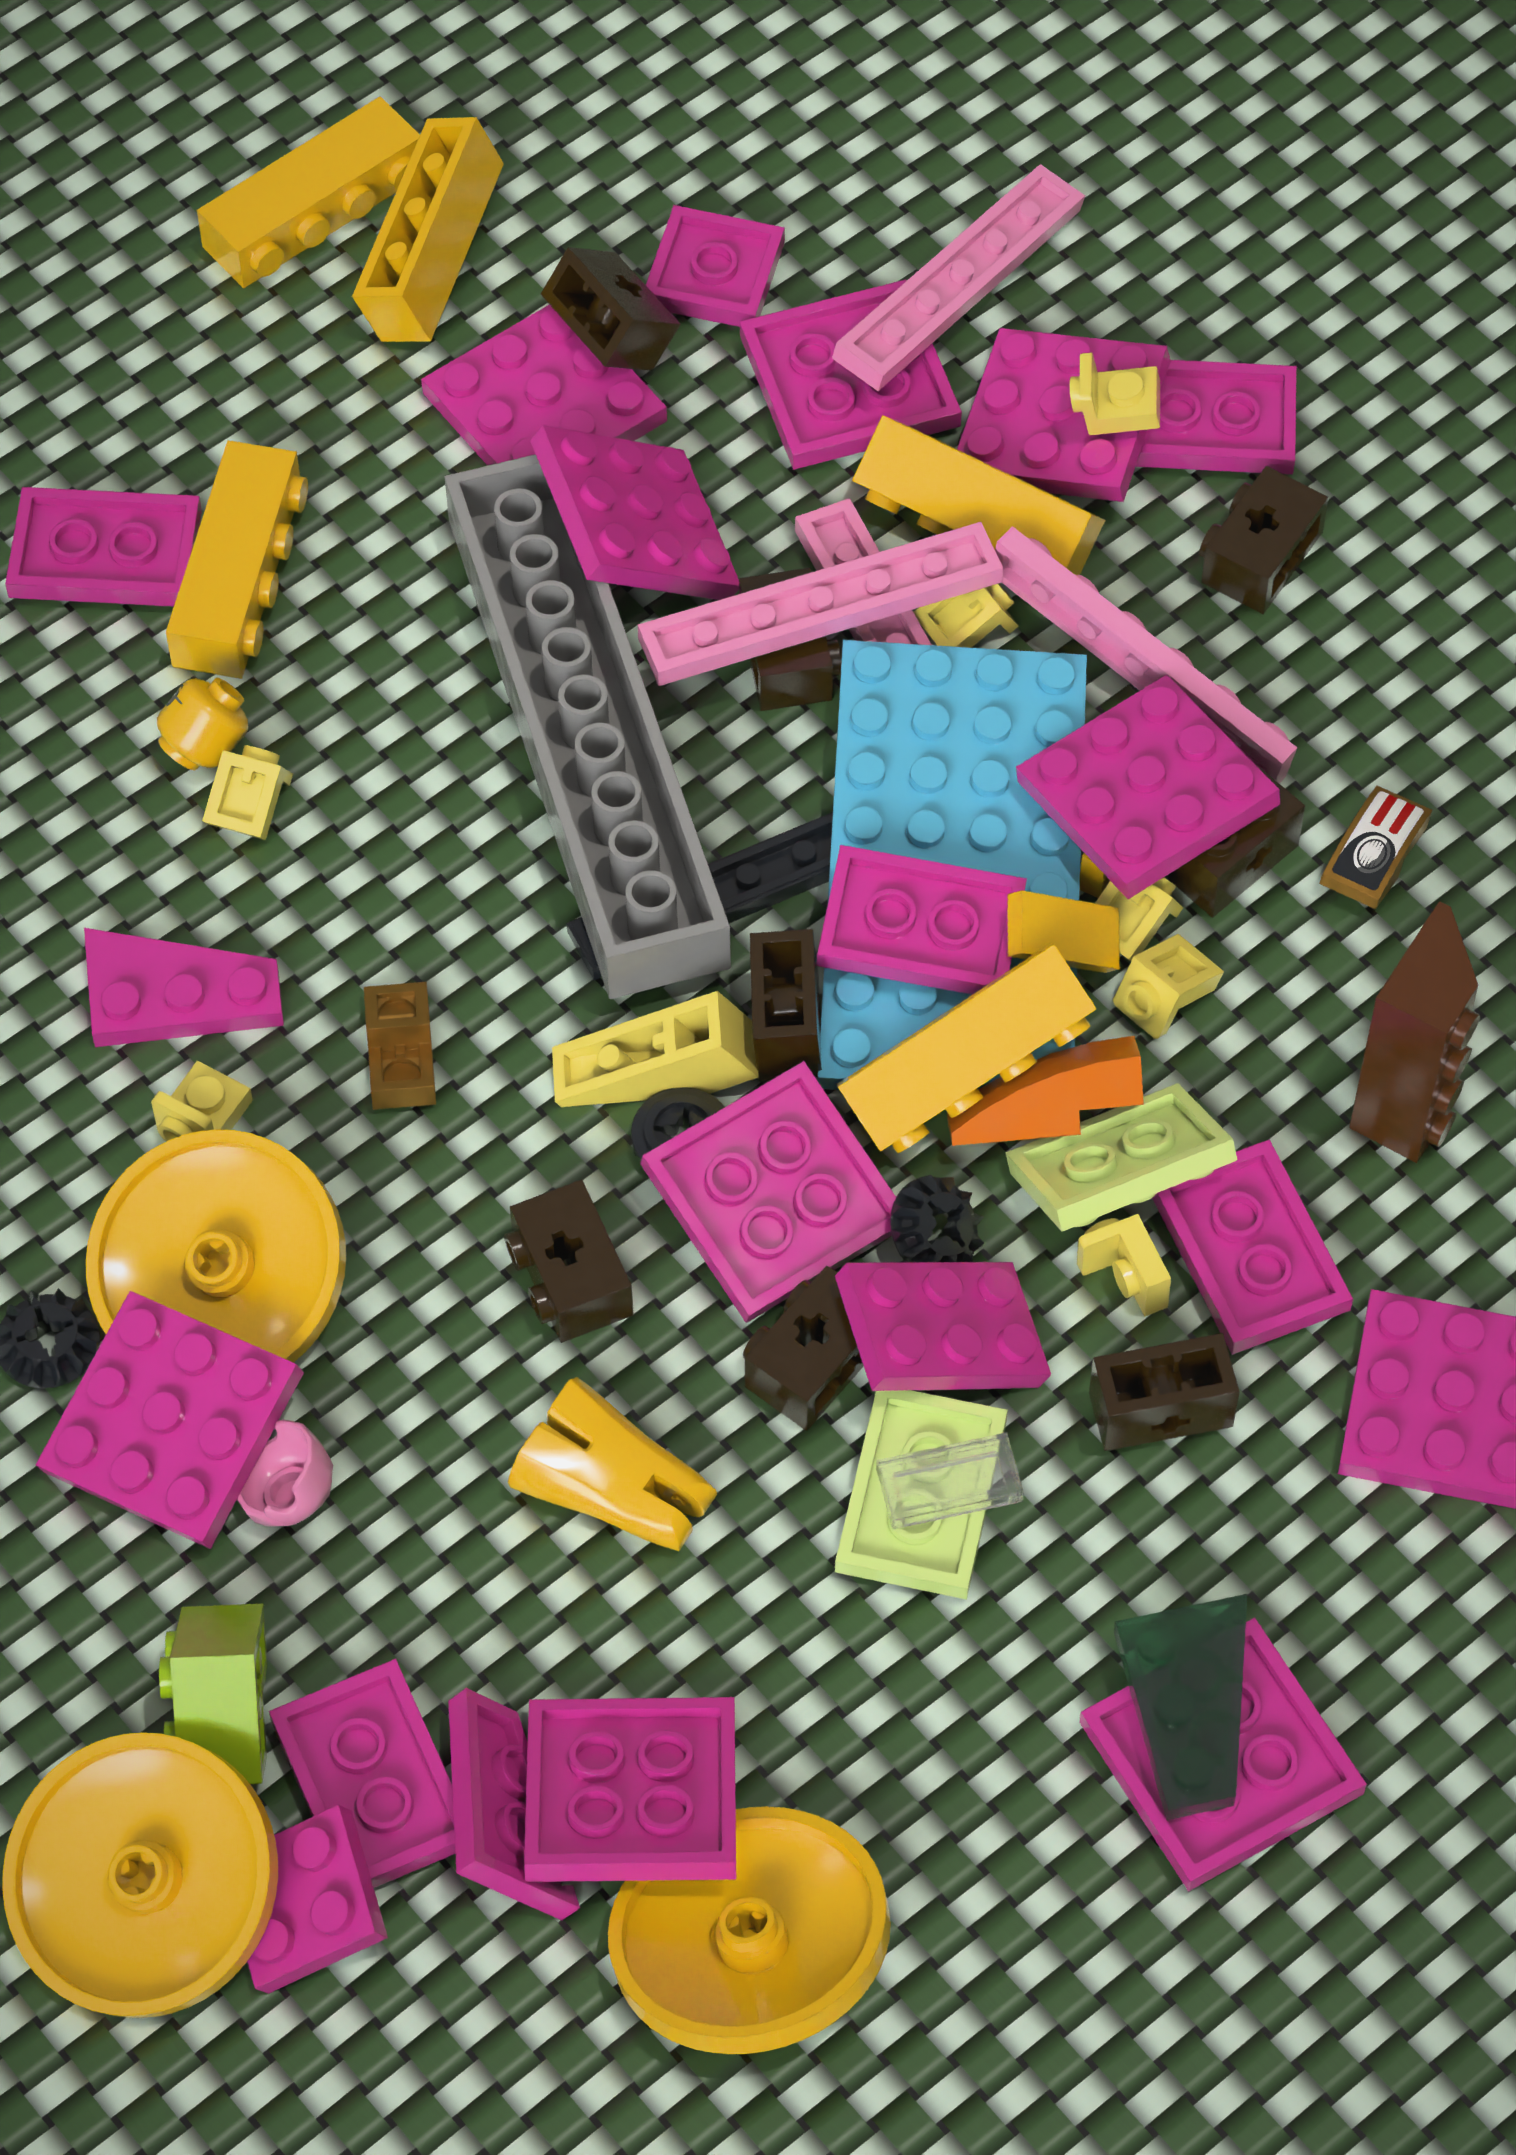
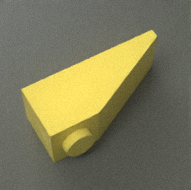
(687, 1045)

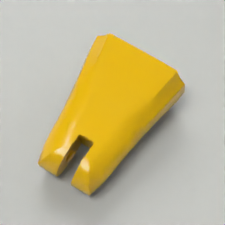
(609, 1470)

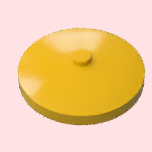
(223, 1236)
(140, 1875)
(757, 1954)

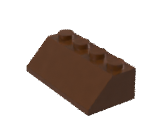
(1418, 1042)

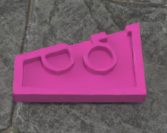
(175, 990)
(491, 1803)

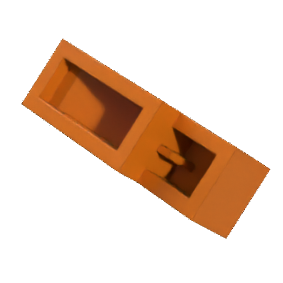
(1051, 1093)

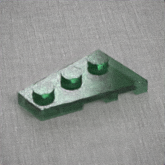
(1188, 1698)

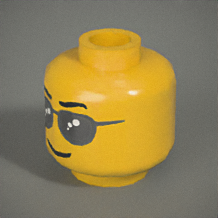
(202, 723)

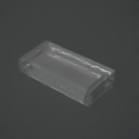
(949, 1480)

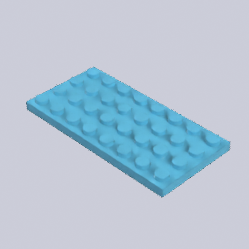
(933, 777)

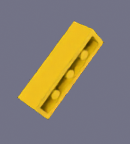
(308, 193)
(428, 230)
(962, 490)
(236, 560)
(966, 1048)

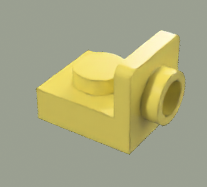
(1116, 398)
(967, 617)
(246, 791)
(1141, 914)
(1163, 982)
(200, 1103)
(1133, 1260)

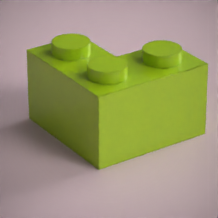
(217, 1683)

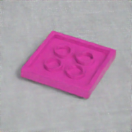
(538, 378)
(820, 403)
(1027, 420)
(635, 513)
(1147, 786)
(773, 1190)
(1434, 1400)
(170, 1419)
(1285, 1773)
(630, 1789)

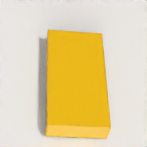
(1079, 929)

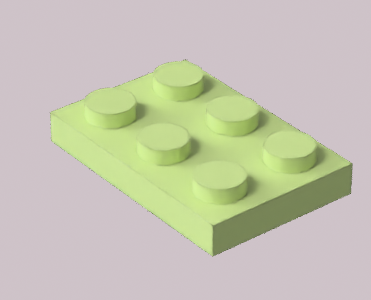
(1121, 1157)
(927, 1555)

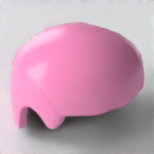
(288, 1478)

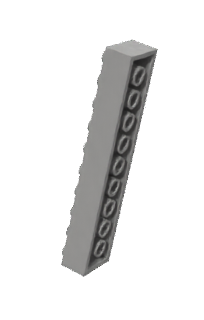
(588, 735)

